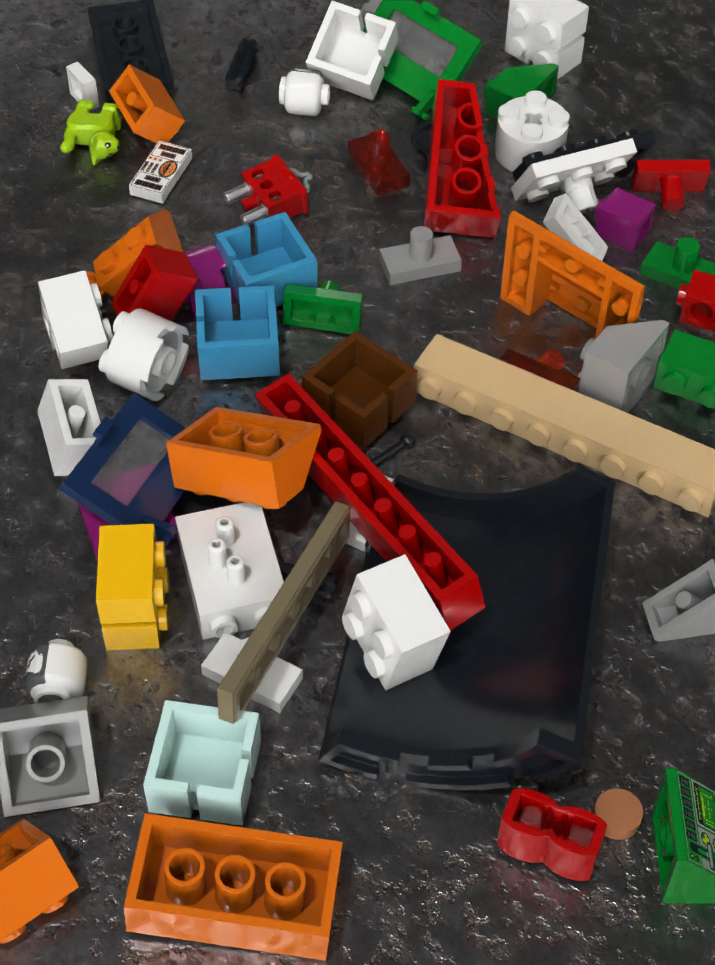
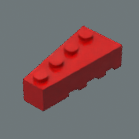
(459, 176)

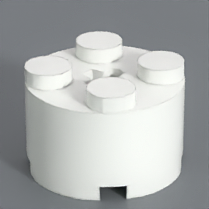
(529, 126)
(144, 353)

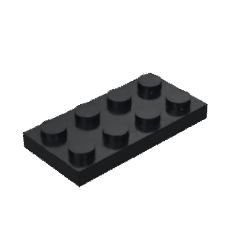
(126, 36)

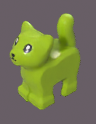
(93, 130)

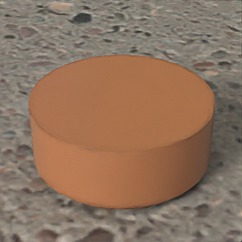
(620, 811)

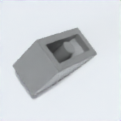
(684, 607)

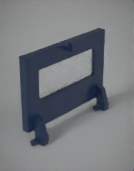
(129, 470)

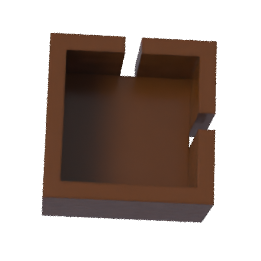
(361, 387)

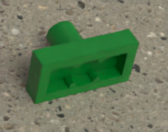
(675, 265)
(322, 308)

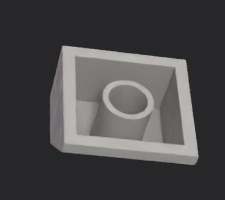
(622, 362)
(47, 756)

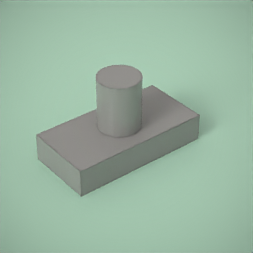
(420, 258)

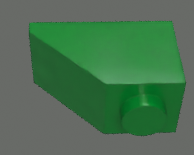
(517, 82)

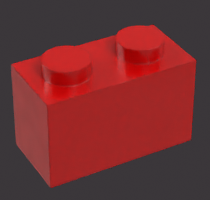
(156, 283)

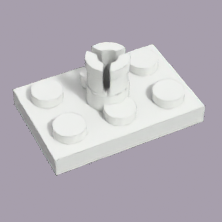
(575, 174)

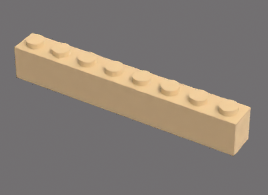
(569, 424)

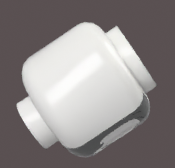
(303, 92)
(55, 672)

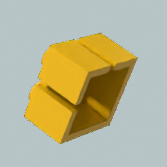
(131, 587)

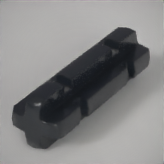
(241, 64)

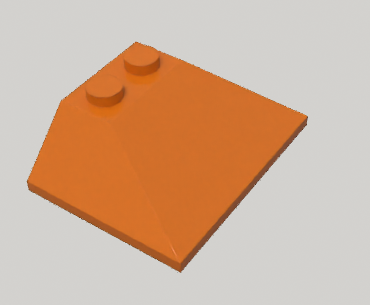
(549, 268)

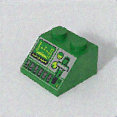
(684, 839)

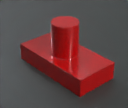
(671, 179)

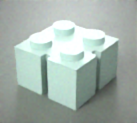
(202, 763)

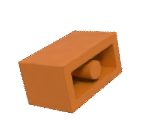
(146, 105)

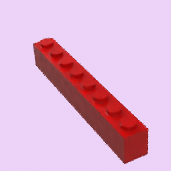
(377, 505)

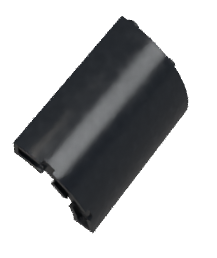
(512, 676)

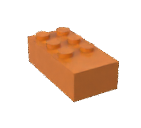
(233, 886)

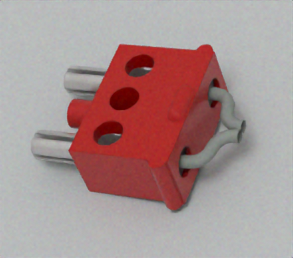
(271, 190)

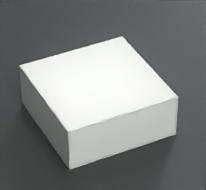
(82, 84)

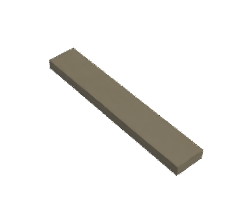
(283, 614)

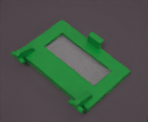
(426, 50)

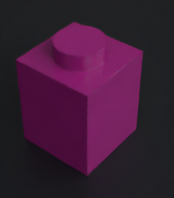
(624, 219)

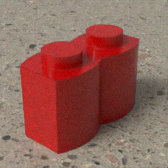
(542, 831)

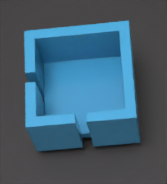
(279, 259)
(240, 346)

